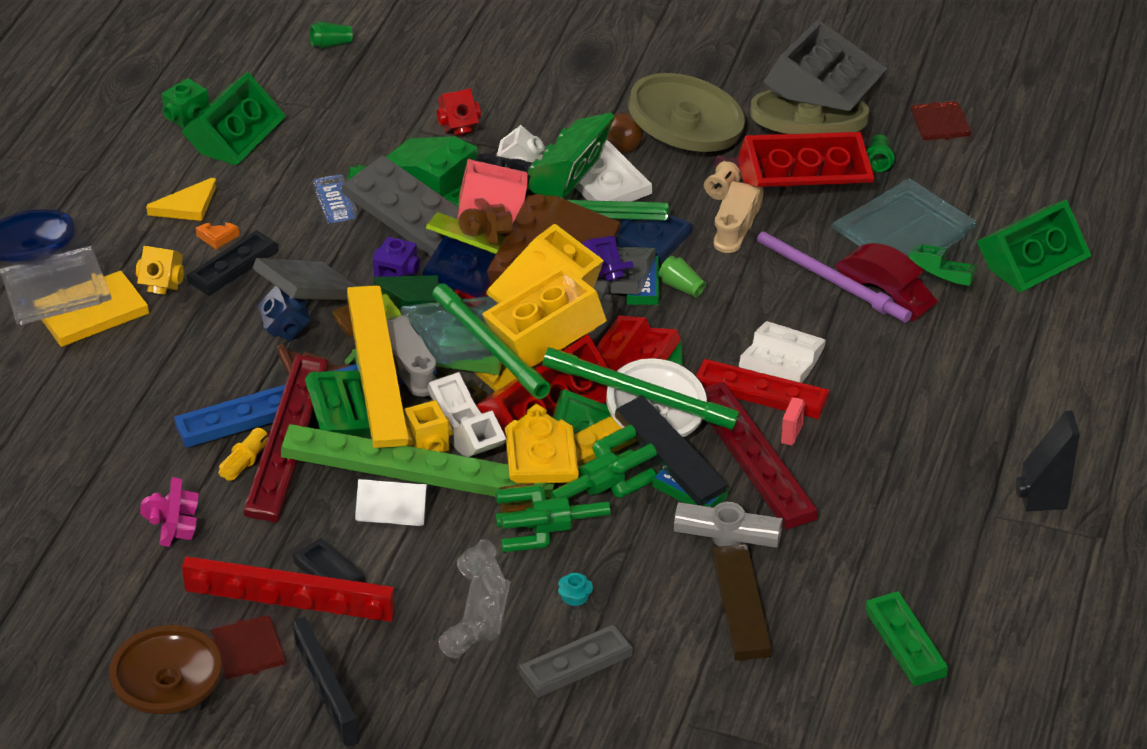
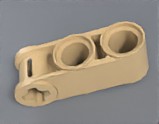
(736, 216)

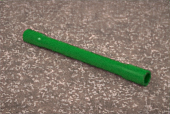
(526, 375)
(707, 411)

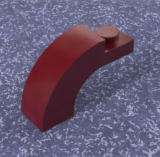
(890, 271)

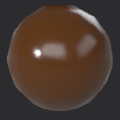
(625, 133)

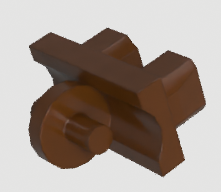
(486, 221)

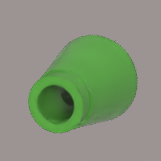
(681, 276)

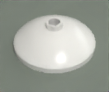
(667, 375)

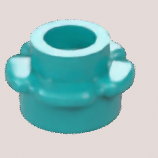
(574, 589)

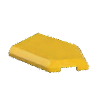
(541, 449)

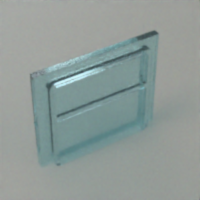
(904, 218)

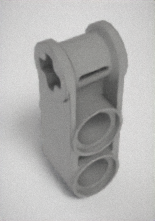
(411, 356)

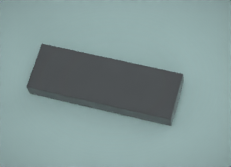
(575, 660)

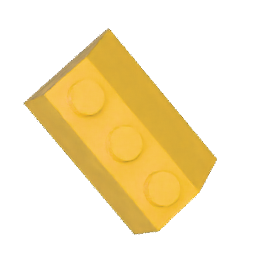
(546, 315)

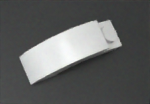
(471, 429)

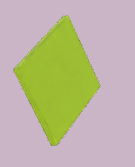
(449, 226)

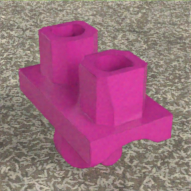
(167, 509)

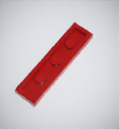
(763, 388)

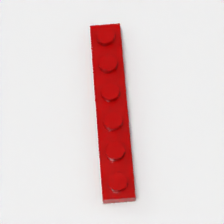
(289, 589)

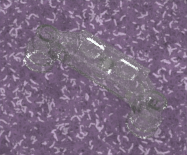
(484, 603)

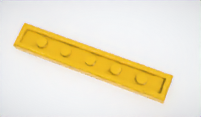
(377, 367)

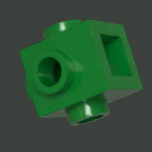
(184, 102)

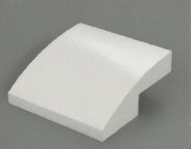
(782, 352)

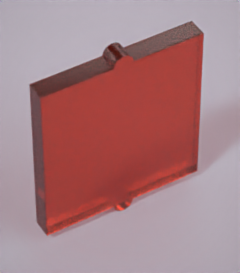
(940, 120)
(248, 647)

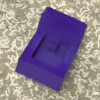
(607, 250)

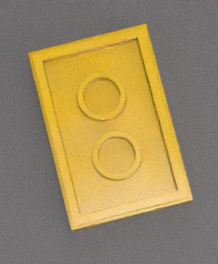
(82, 323)

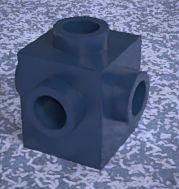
(283, 314)

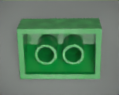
(234, 121)
(570, 157)
(1035, 246)

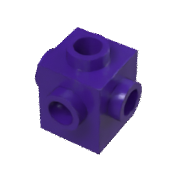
(396, 258)

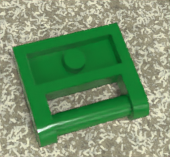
(332, 403)

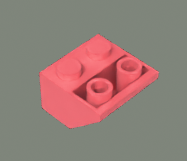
(493, 184)

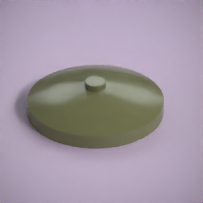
(686, 112)
(803, 118)

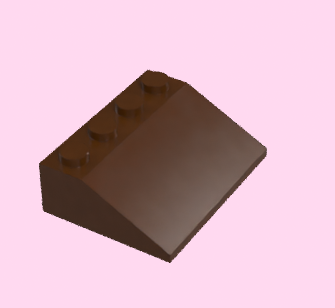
(538, 215)

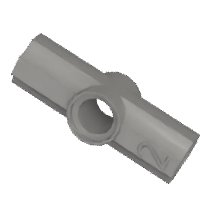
(728, 524)

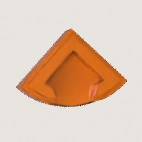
(217, 235)

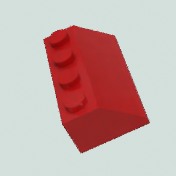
(804, 159)
(514, 400)

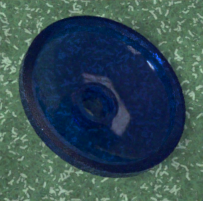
(34, 235)

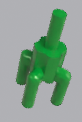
(609, 469)
(542, 516)

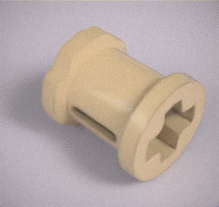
(721, 171)

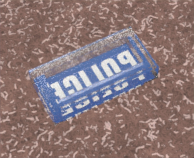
(333, 203)

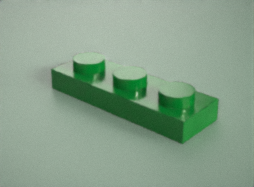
(906, 638)

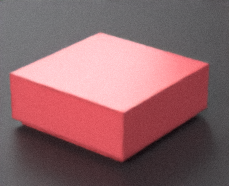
(792, 421)

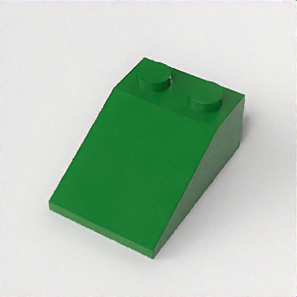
(435, 161)

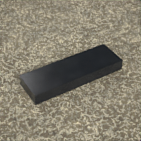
(232, 263)

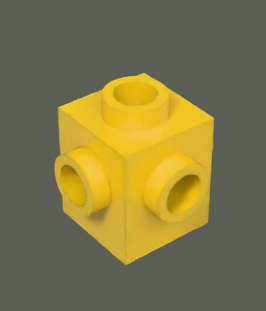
(160, 269)
(428, 427)

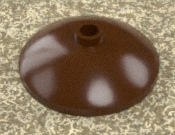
(165, 669)

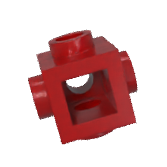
(459, 102)

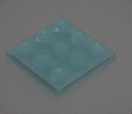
(444, 334)

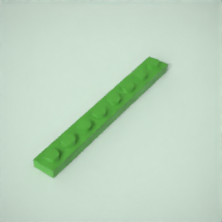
(398, 462)

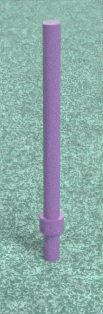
(879, 301)

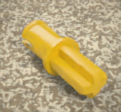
(243, 454)

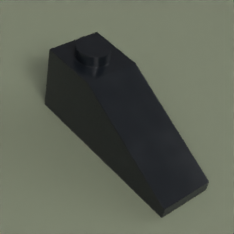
(1050, 467)

